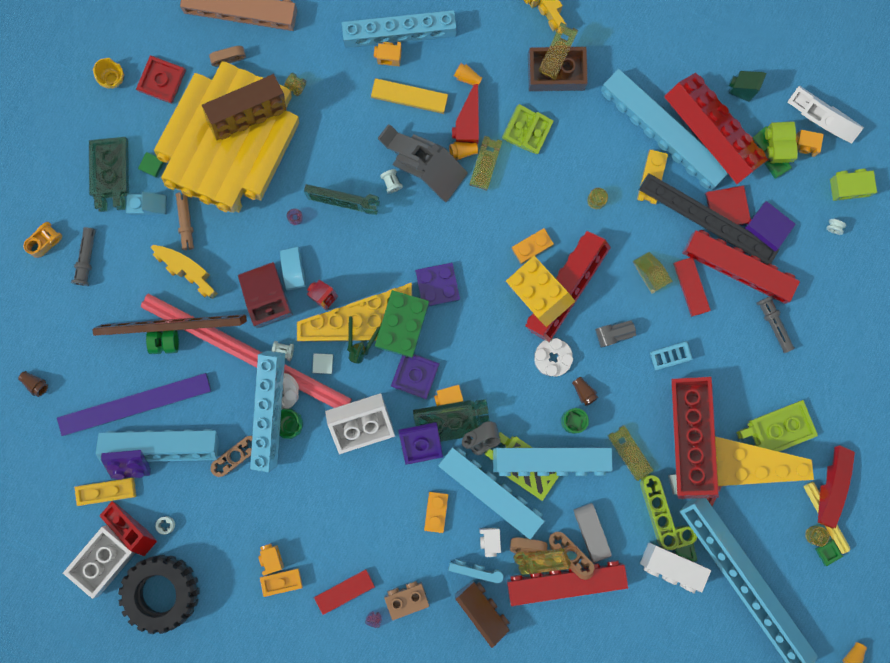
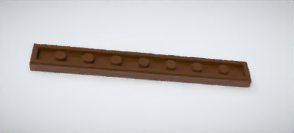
(171, 324)

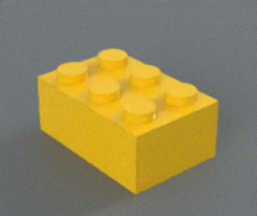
(540, 291)

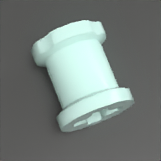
(391, 181)
(287, 349)

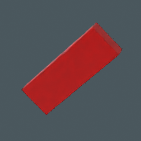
(691, 286)
(344, 591)

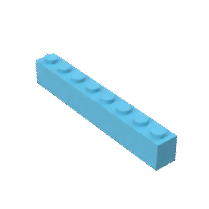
(664, 129)

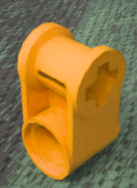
(43, 239)

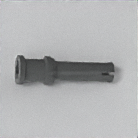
(83, 265)
(769, 316)

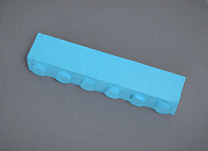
(162, 446)
(552, 460)
(491, 493)

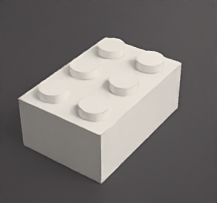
(359, 423)
(99, 562)
(674, 568)

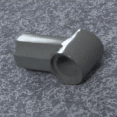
(611, 334)

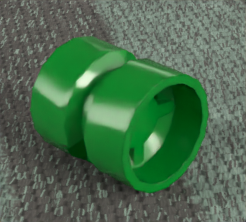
(169, 341)
(574, 420)

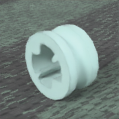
(836, 226)
(161, 530)

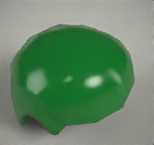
(290, 424)

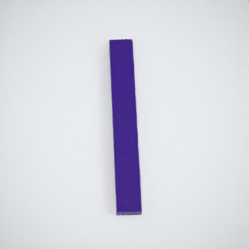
(134, 404)

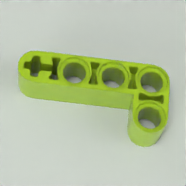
(663, 510)

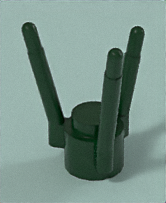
(358, 350)

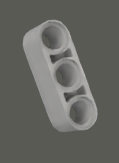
(592, 532)

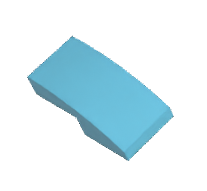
(292, 268)

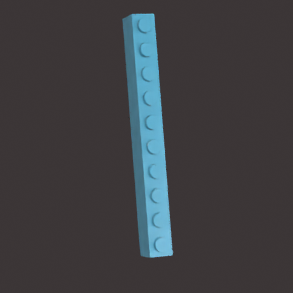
(747, 582)

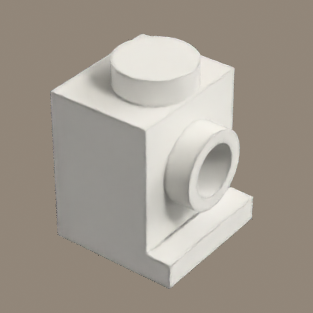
(490, 541)

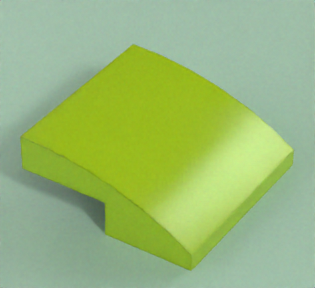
(527, 129)

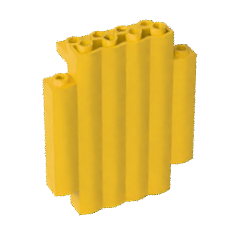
(227, 167)

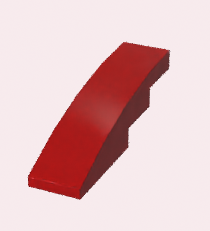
(836, 489)

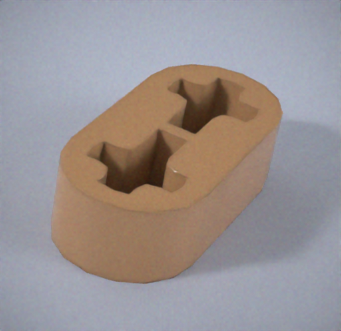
(227, 55)
(527, 545)

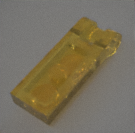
(558, 51)
(485, 163)
(630, 453)
(542, 561)

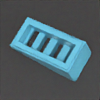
(657, 366)

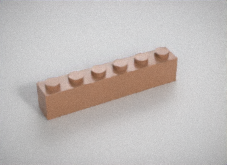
(256, 12)

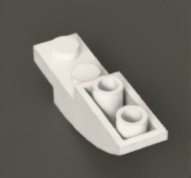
(825, 115)

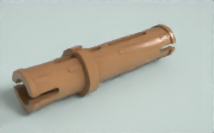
(184, 222)

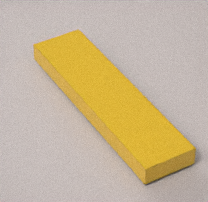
(409, 96)

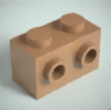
(406, 600)

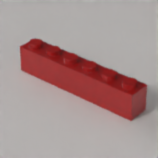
(741, 267)
(573, 277)
(566, 584)

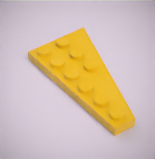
(333, 325)
(751, 464)

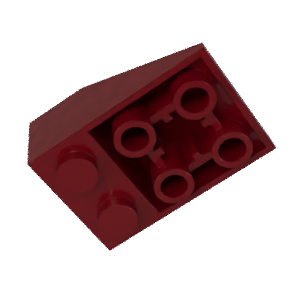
(264, 295)

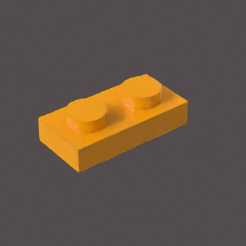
(532, 246)
(436, 512)
(281, 582)

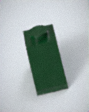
(746, 84)

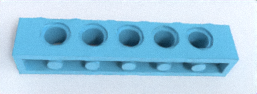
(399, 29)
(267, 411)

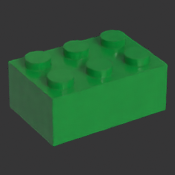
(402, 324)

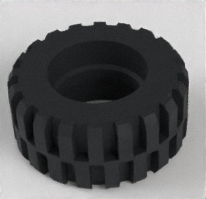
(135, 605)

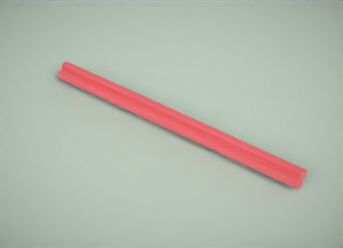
(244, 352)

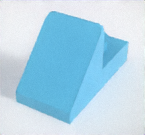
(146, 204)

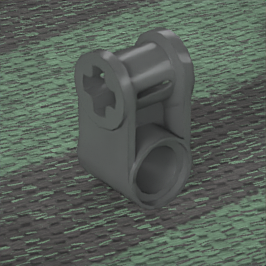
(483, 439)

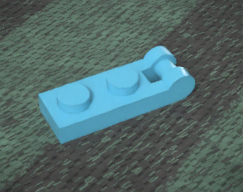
(476, 571)

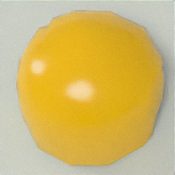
(108, 73)

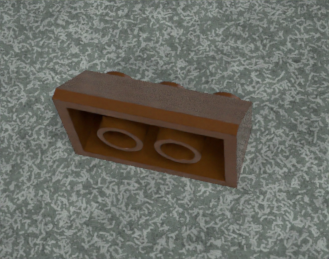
(482, 612)

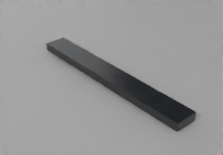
(707, 218)

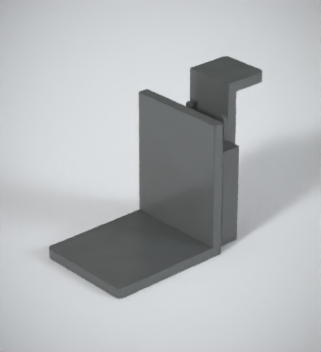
(425, 161)

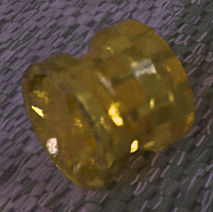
(295, 84)
(599, 195)
(822, 535)

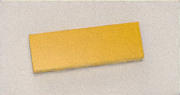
(105, 491)

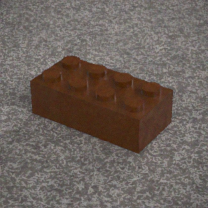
(244, 107)

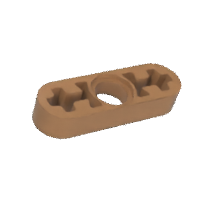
(227, 468)
(585, 562)

